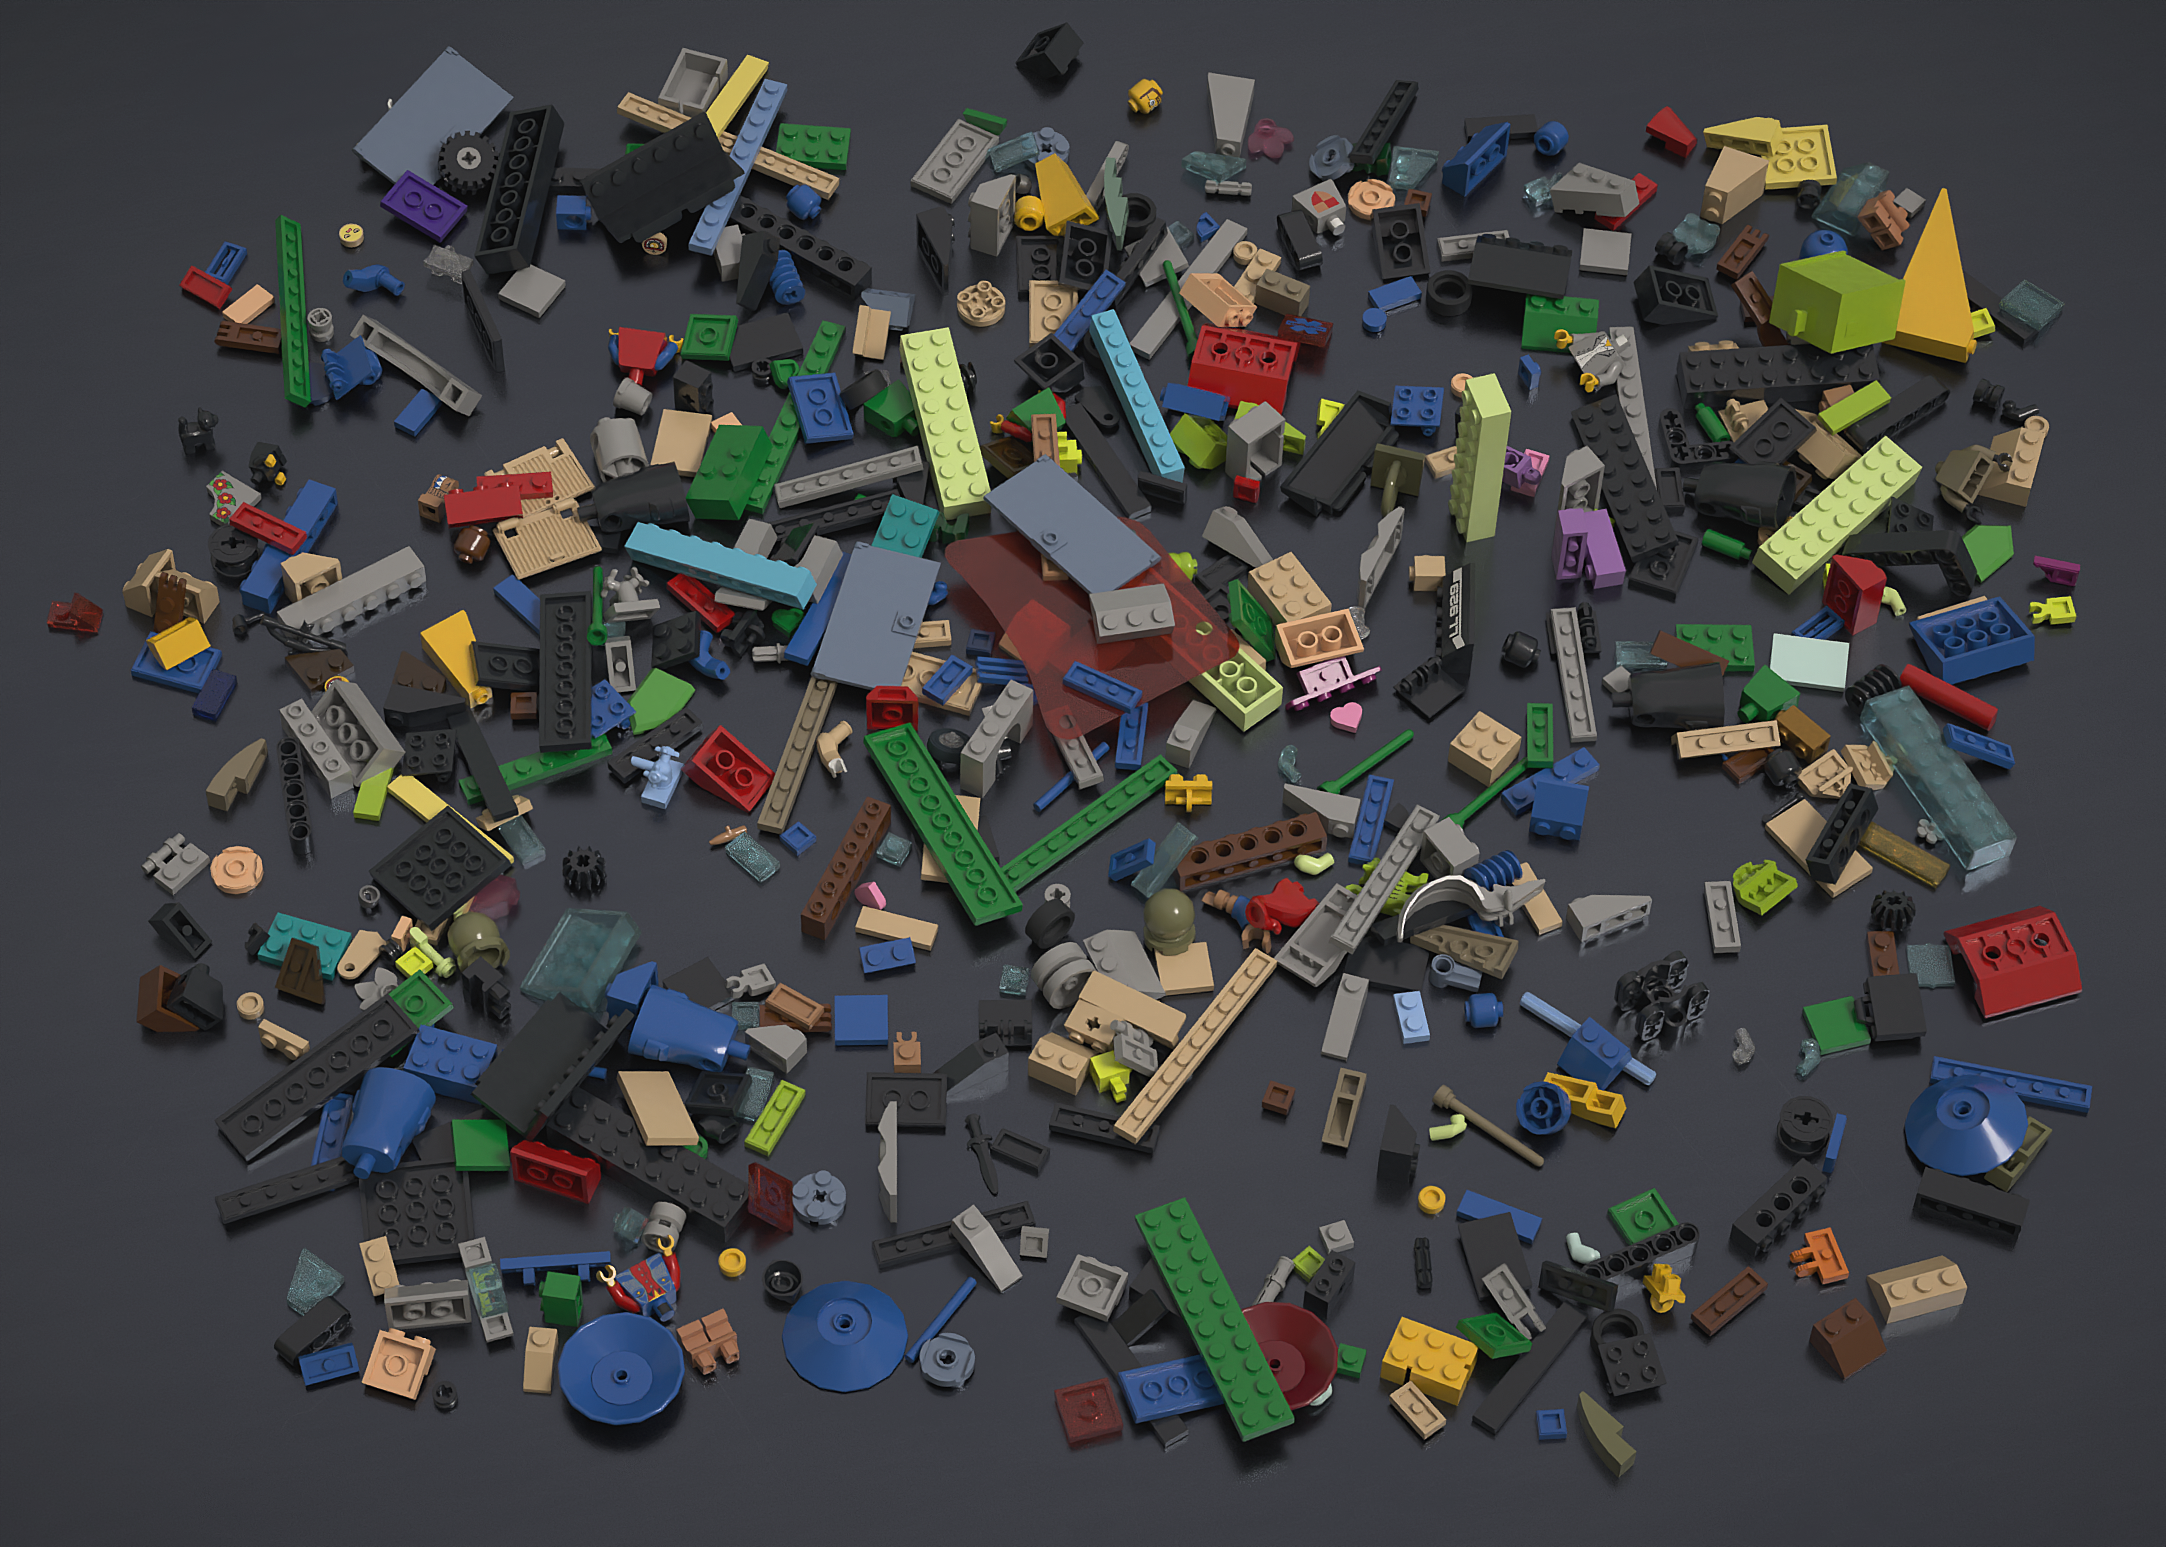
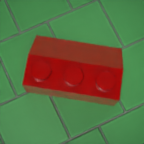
(1854, 591)
(555, 1170)

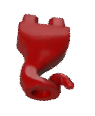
(1283, 905)

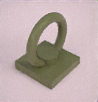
(1396, 472)

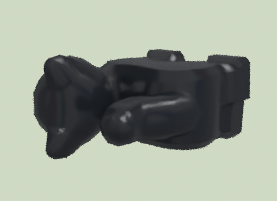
(197, 432)

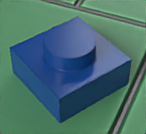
(1529, 371)

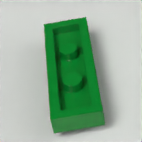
(1539, 735)

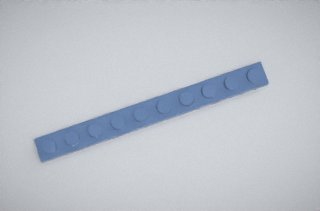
(744, 154)

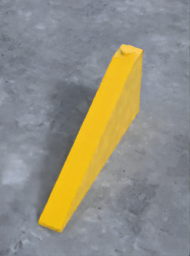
(1935, 300)

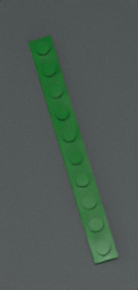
(292, 311)
(787, 425)
(1088, 822)

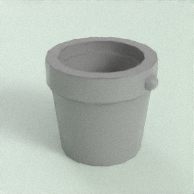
(632, 397)

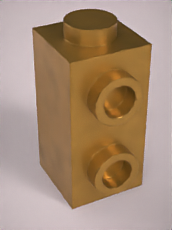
(1802, 734)

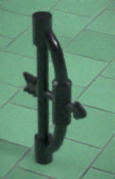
(303, 632)

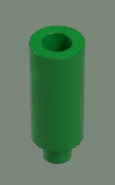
(1711, 424)
(1725, 545)

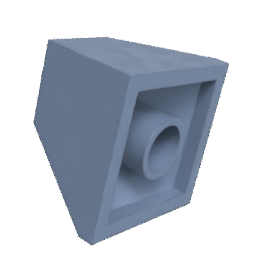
(897, 303)

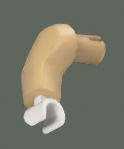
(828, 747)

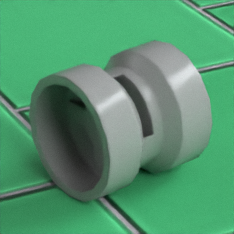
(320, 325)

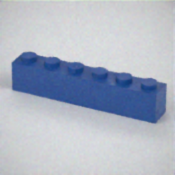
(308, 513)

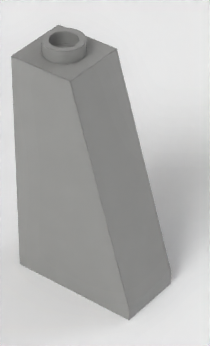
(1229, 108)

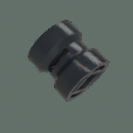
(1670, 247)
(1988, 393)

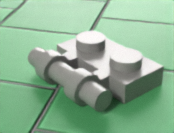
(180, 869)
(1134, 1049)

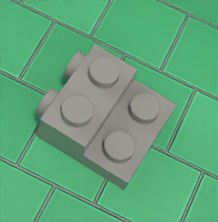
(1093, 1287)

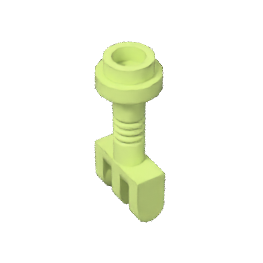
(445, 967)

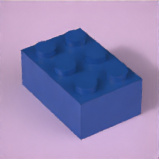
(449, 1061)

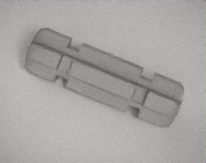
(1228, 187)

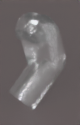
(1746, 1047)

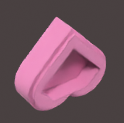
(1346, 717)
(870, 895)

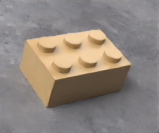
(1287, 590)

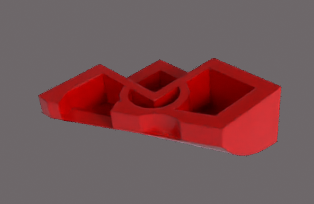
(1673, 131)

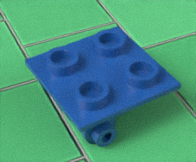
(347, 366)
(1418, 407)
(608, 709)

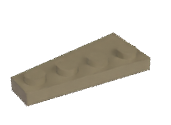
(1475, 949)

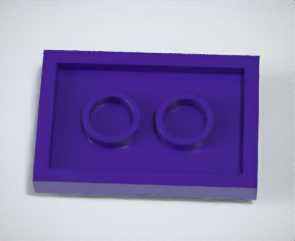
(423, 206)

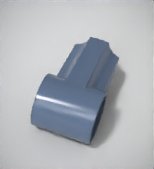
(1455, 975)

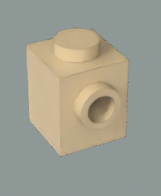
(1427, 572)

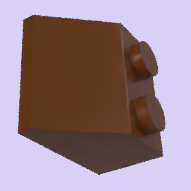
(152, 1000)
(1848, 1339)

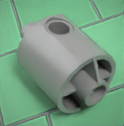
(617, 447)

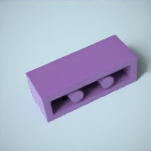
(1569, 543)
(1602, 553)

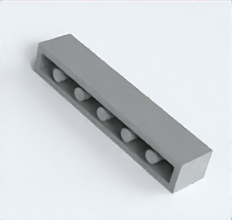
(355, 594)

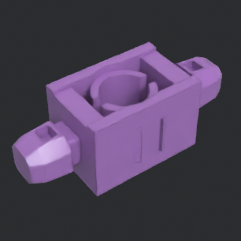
(1519, 469)

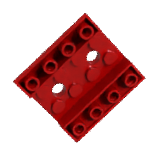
(1241, 368)
(2024, 971)

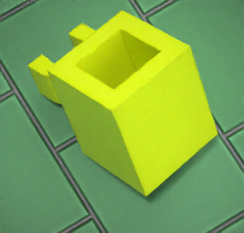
(1068, 453)
(1110, 1075)

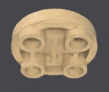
(981, 304)

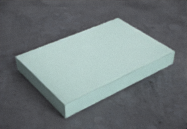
(1810, 661)

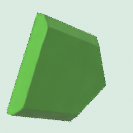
(1989, 548)
(658, 700)

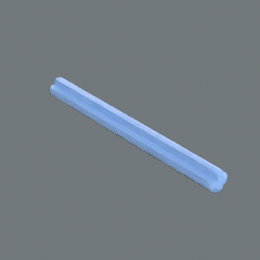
(1570, 1026)

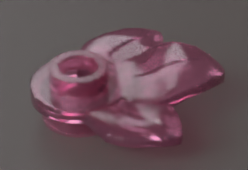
(1269, 138)

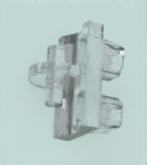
(447, 262)

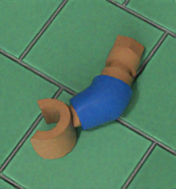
(1236, 907)

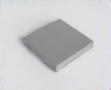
(1168, 250)
(1605, 251)
(532, 290)
(742, 599)

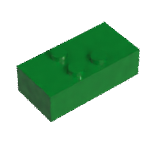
(729, 472)

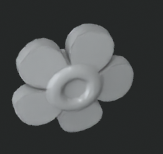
(1929, 830)

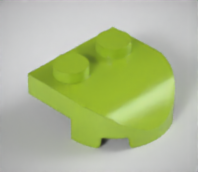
(1761, 885)

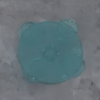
(1697, 234)

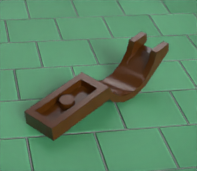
(1759, 307)

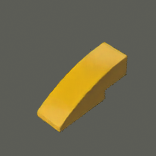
(1589, 1102)

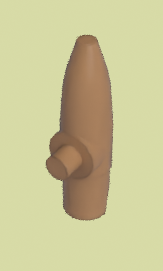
(727, 836)

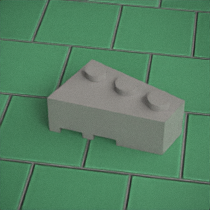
(1594, 190)

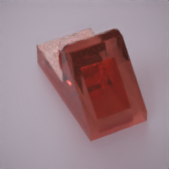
(77, 615)

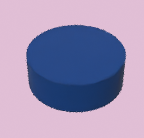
(1374, 320)

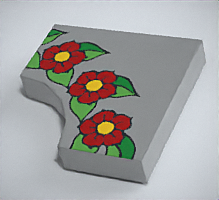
(228, 496)

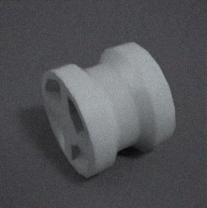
(1058, 891)

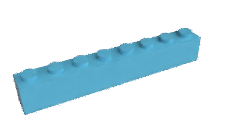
(1135, 396)
(721, 565)

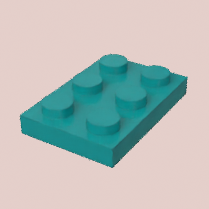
(905, 527)
(331, 942)

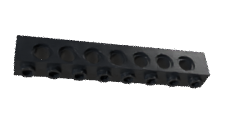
(808, 252)

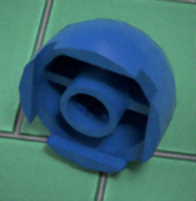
(1822, 243)
(1543, 1108)

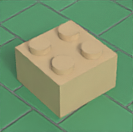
(1484, 749)

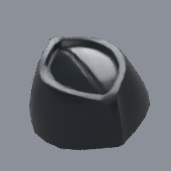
(783, 1280)

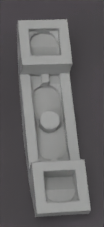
(474, 1255)

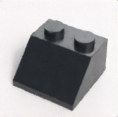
(1051, 51)
(1051, 365)
(796, 544)
(1398, 1148)

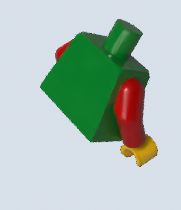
(1019, 419)

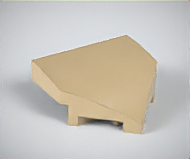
(1869, 765)
(1826, 777)

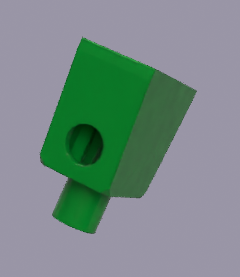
(892, 411)
(1766, 696)

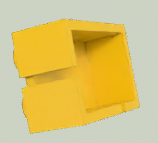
(1434, 1360)

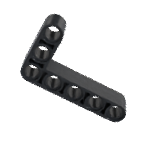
(1918, 548)

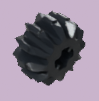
(583, 868)
(1893, 910)

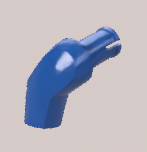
(372, 278)
(706, 663)

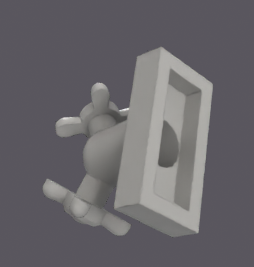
(625, 603)

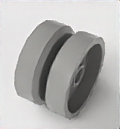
(1062, 974)

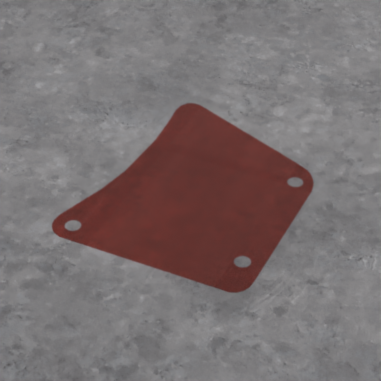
(1055, 627)

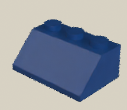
(1476, 158)

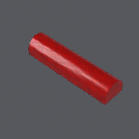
(1949, 697)

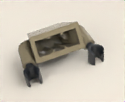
(1965, 474)

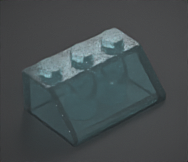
(1849, 195)

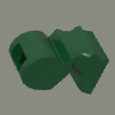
(1381, 164)
(950, 533)

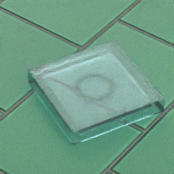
(2031, 305)

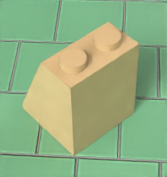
(1733, 184)

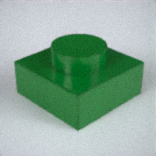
(1350, 1360)

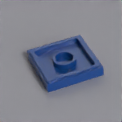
(861, 1020)

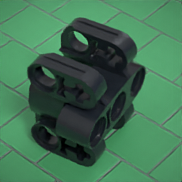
(1658, 998)

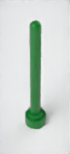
(1181, 307)
(597, 631)
(1335, 786)
(1491, 791)

